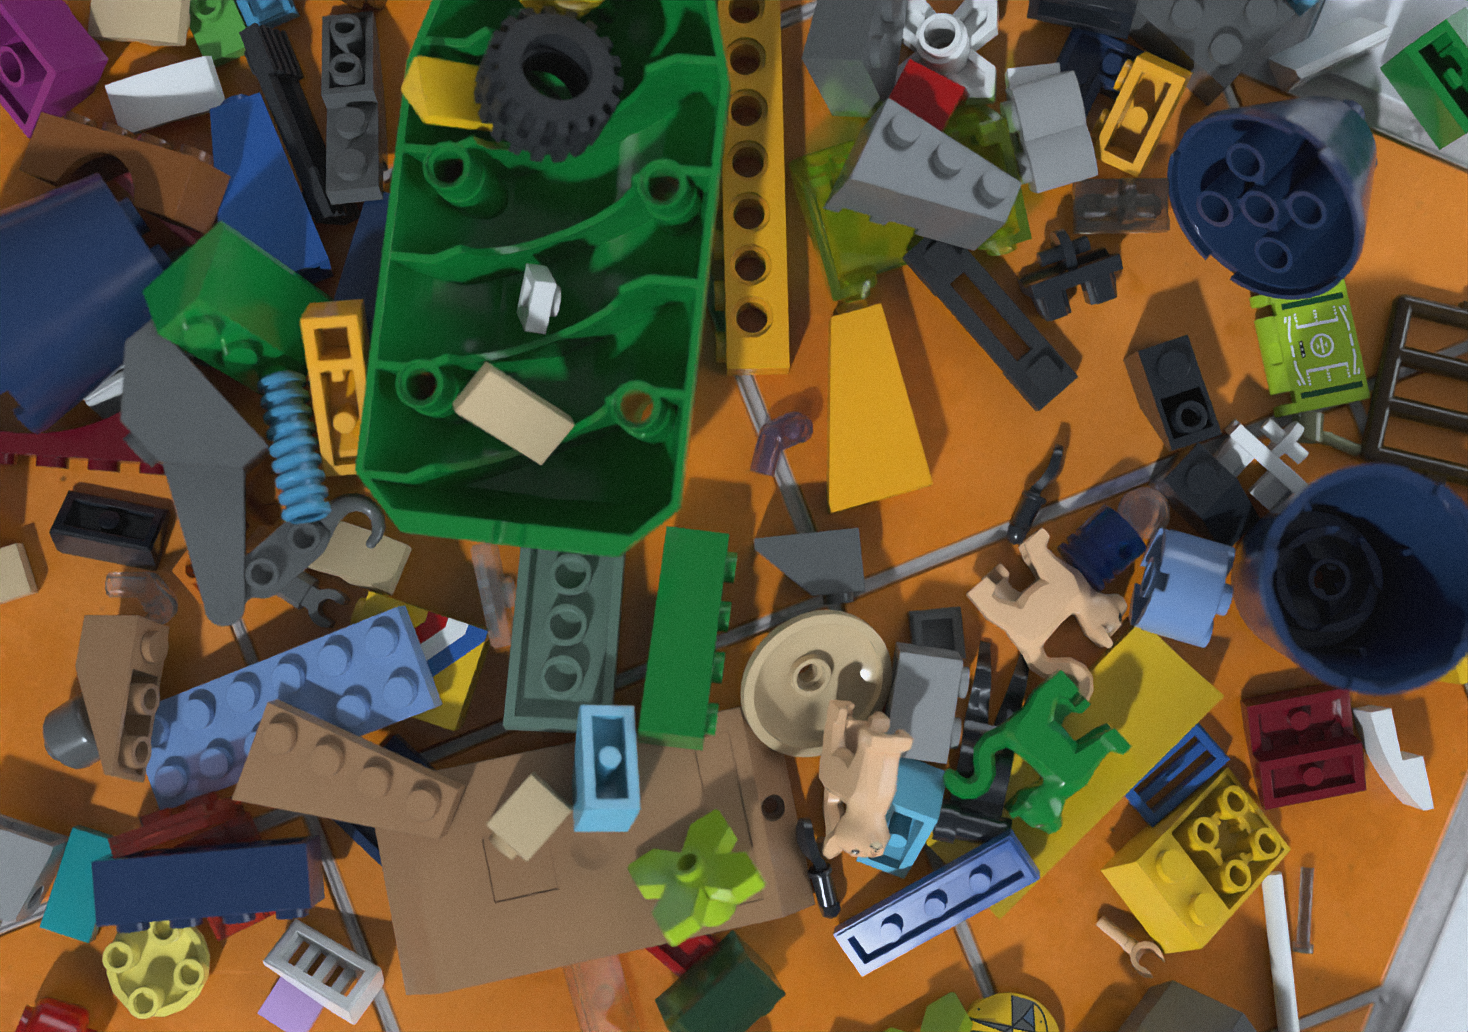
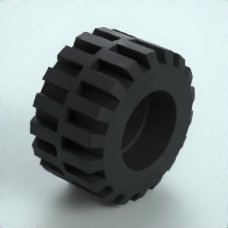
(562, 49)

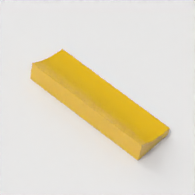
(1151, 702)

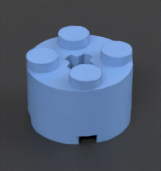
(1182, 587)

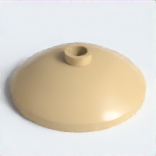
(845, 664)

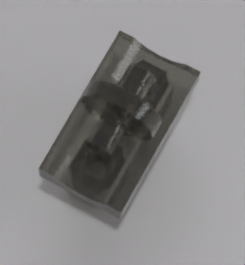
(1121, 206)

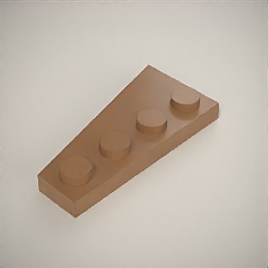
(336, 775)

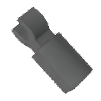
(305, 593)

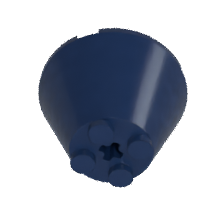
(1277, 192)

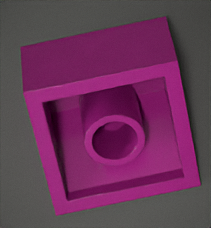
(45, 60)

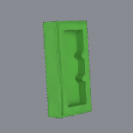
(217, 29)

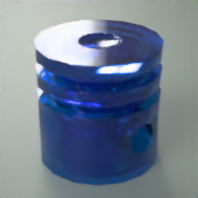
(1102, 547)

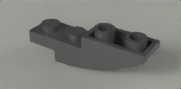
(354, 107)

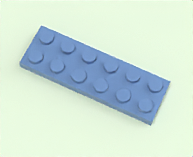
(349, 678)

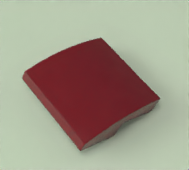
(1302, 745)

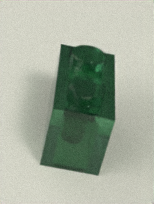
(721, 991)

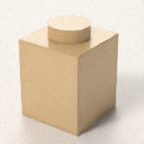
(528, 818)

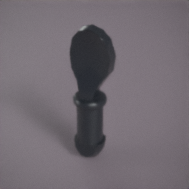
(1032, 501)
(820, 871)

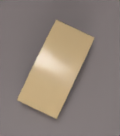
(140, 21)
(359, 565)

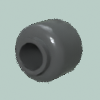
(70, 735)

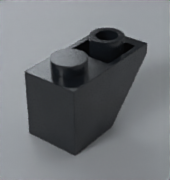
(1173, 393)

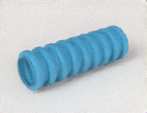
(294, 447)

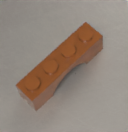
(166, 183)

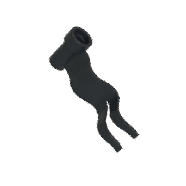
(982, 817)

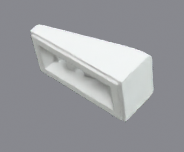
(333, 998)

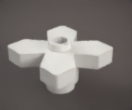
(950, 44)

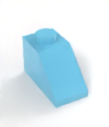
(605, 769)
(910, 816)

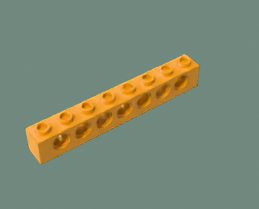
(768, 349)

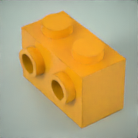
(1141, 112)

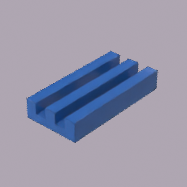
(1187, 786)

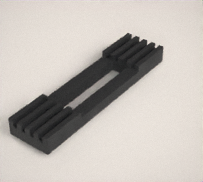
(279, 74)
(1039, 372)

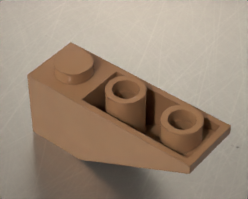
(120, 682)

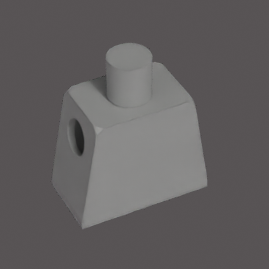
(27, 866)

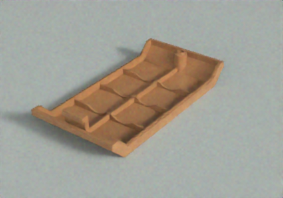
(480, 918)

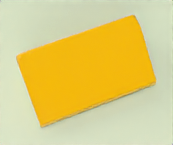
(444, 93)

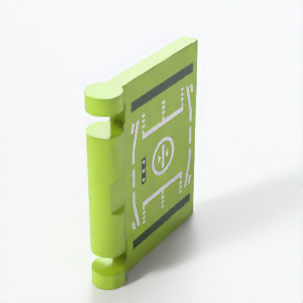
(1311, 351)

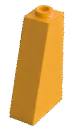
(870, 422)

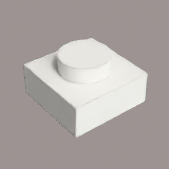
(538, 299)

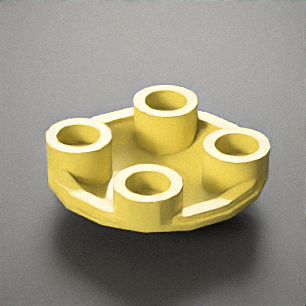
(157, 969)

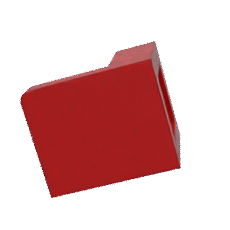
(928, 94)

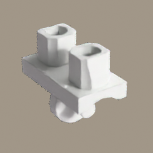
(1279, 480)

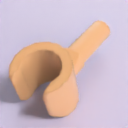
(1130, 945)

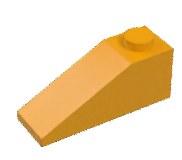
(337, 368)

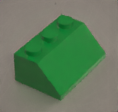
(234, 307)

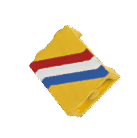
(452, 651)

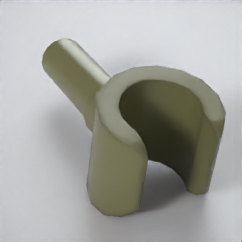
(1314, 433)

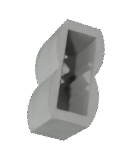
(1050, 132)

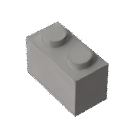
(925, 699)

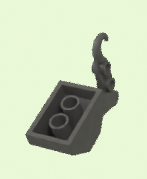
(206, 457)

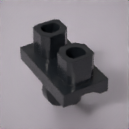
(1091, 270)

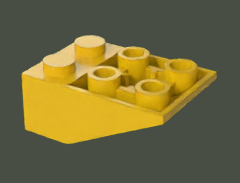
(1196, 864)

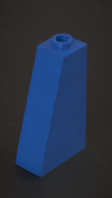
(262, 190)

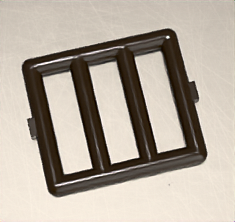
(1385, 404)

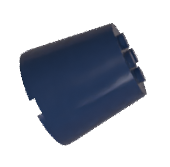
(70, 295)
(1390, 584)

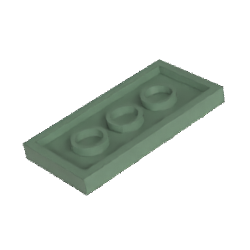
(563, 638)

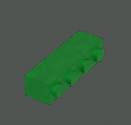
(684, 639)

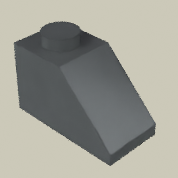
(818, 562)

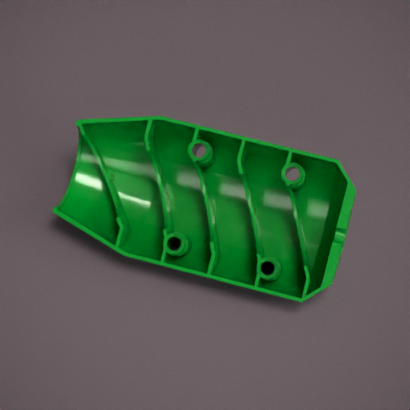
(625, 243)

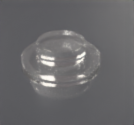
(1145, 510)

